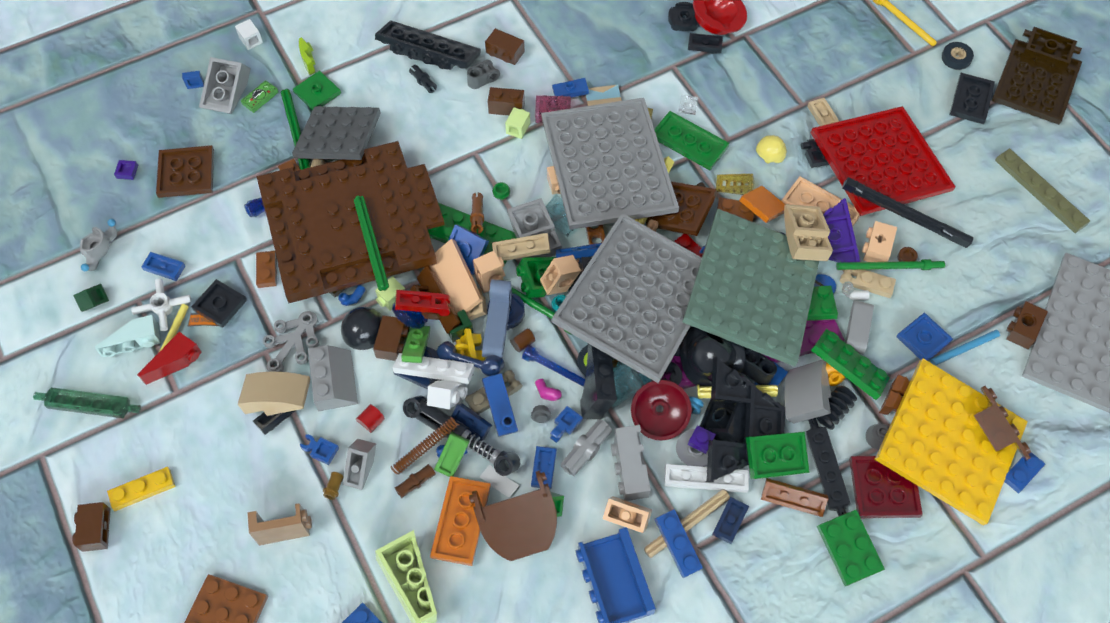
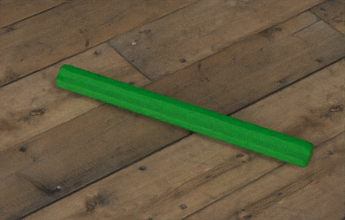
(293, 123)
(371, 243)

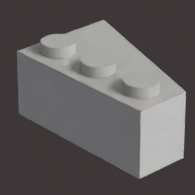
(630, 463)

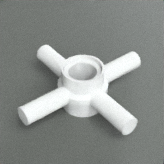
(163, 310)

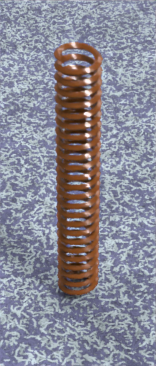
(417, 449)

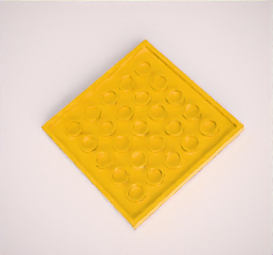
(943, 446)

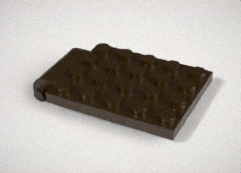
(1039, 75)

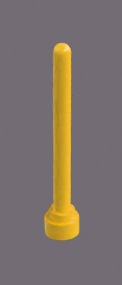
(906, 20)

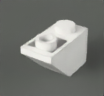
(446, 394)

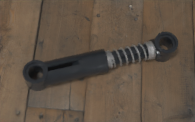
(435, 417)

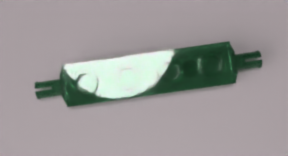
(87, 402)

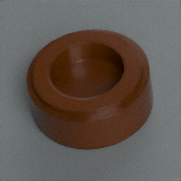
(907, 254)

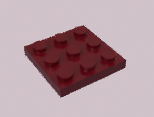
(882, 491)

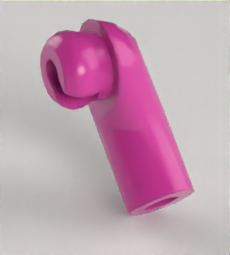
(546, 392)

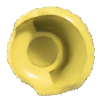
(771, 149)

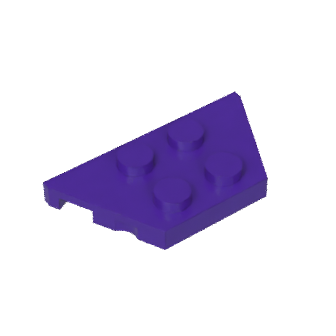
(841, 234)

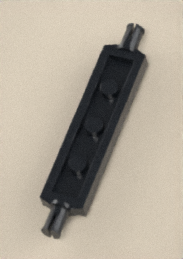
(827, 468)

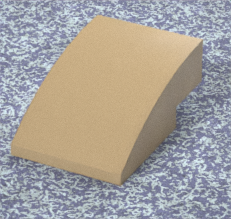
(807, 233)
(273, 392)

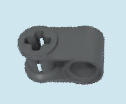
(481, 74)

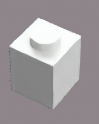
(248, 34)

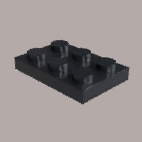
(972, 98)

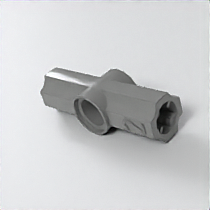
(586, 447)

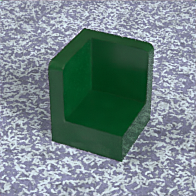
(91, 297)
(465, 323)

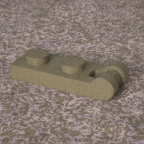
(478, 400)

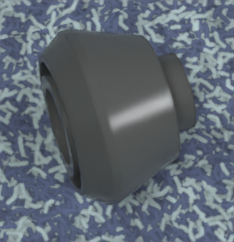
(875, 435)

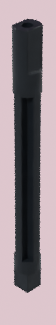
(907, 212)

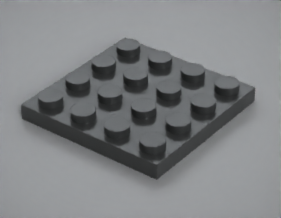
(337, 133)

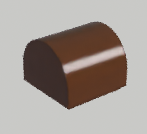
(522, 340)

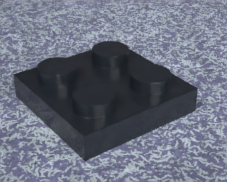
(219, 303)

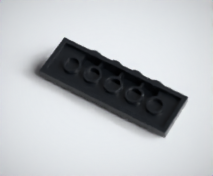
(427, 46)

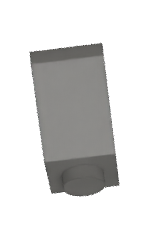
(358, 463)

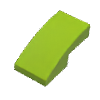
(306, 54)

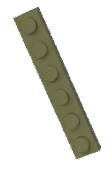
(1042, 190)

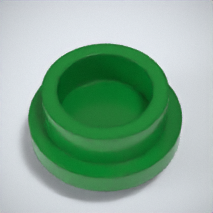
(501, 191)

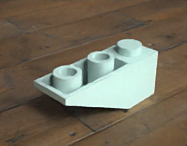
(133, 335)

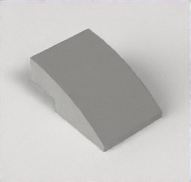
(531, 220)
(807, 392)

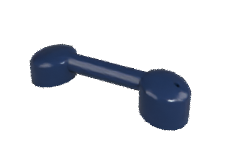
(490, 366)

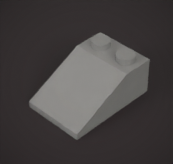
(224, 85)

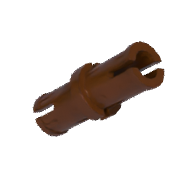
(415, 481)

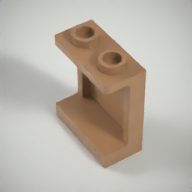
(279, 529)

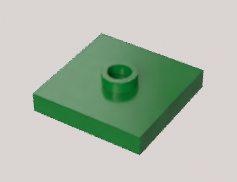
(317, 90)

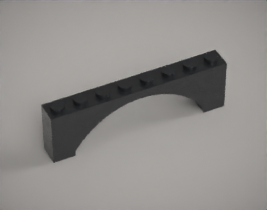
(599, 384)

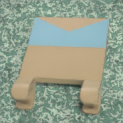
(603, 95)

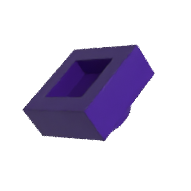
(126, 169)
(700, 439)

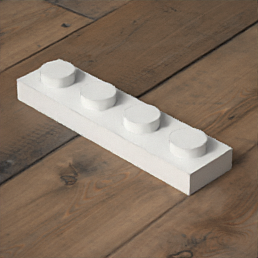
(436, 369)
(696, 476)

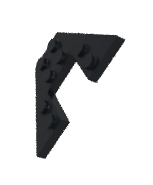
(762, 418)

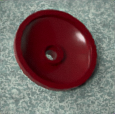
(671, 419)

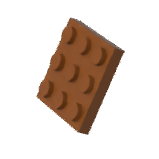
(226, 603)

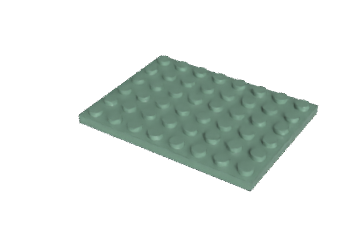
(752, 289)

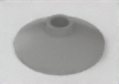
(685, 451)

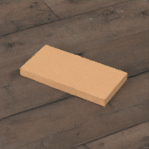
(809, 194)
(456, 278)

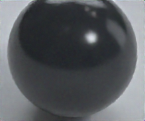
(361, 328)

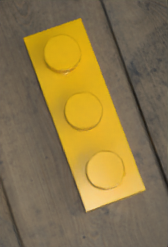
(141, 488)

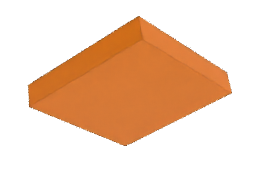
(763, 204)

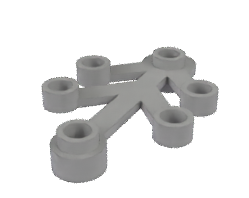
(292, 339)

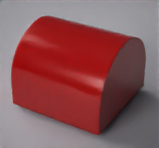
(370, 418)

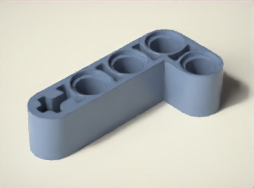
(497, 318)

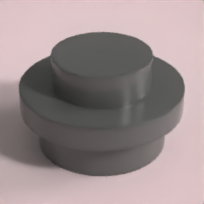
(540, 414)

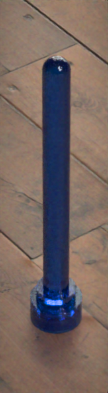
(531, 354)

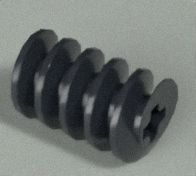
(839, 402)

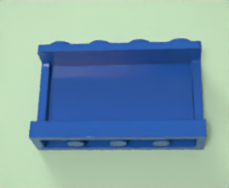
(615, 579)

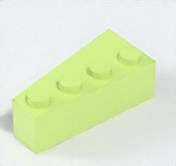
(406, 575)

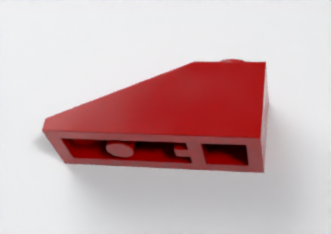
(173, 357)

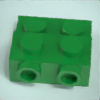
(531, 272)

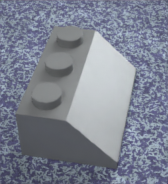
(332, 377)

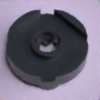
(676, 19)

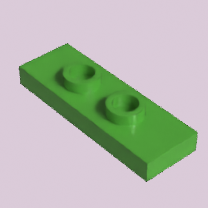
(415, 345)

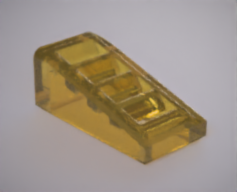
(735, 178)

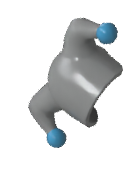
(97, 245)

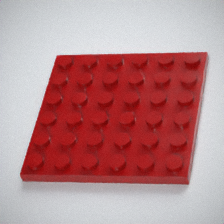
(885, 155)

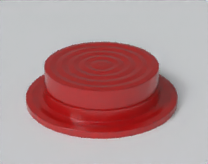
(720, 15)

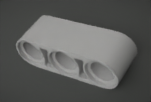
(859, 326)

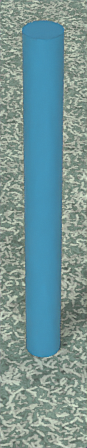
(965, 347)

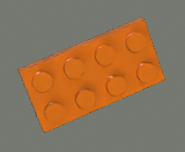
(458, 526)

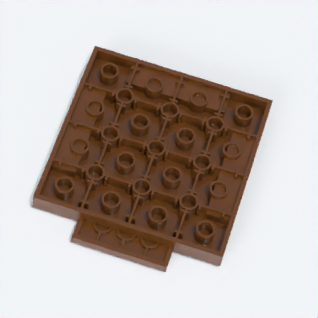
(319, 229)

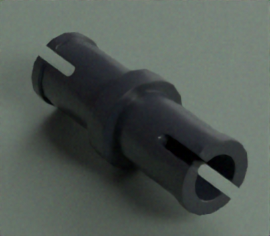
(423, 78)

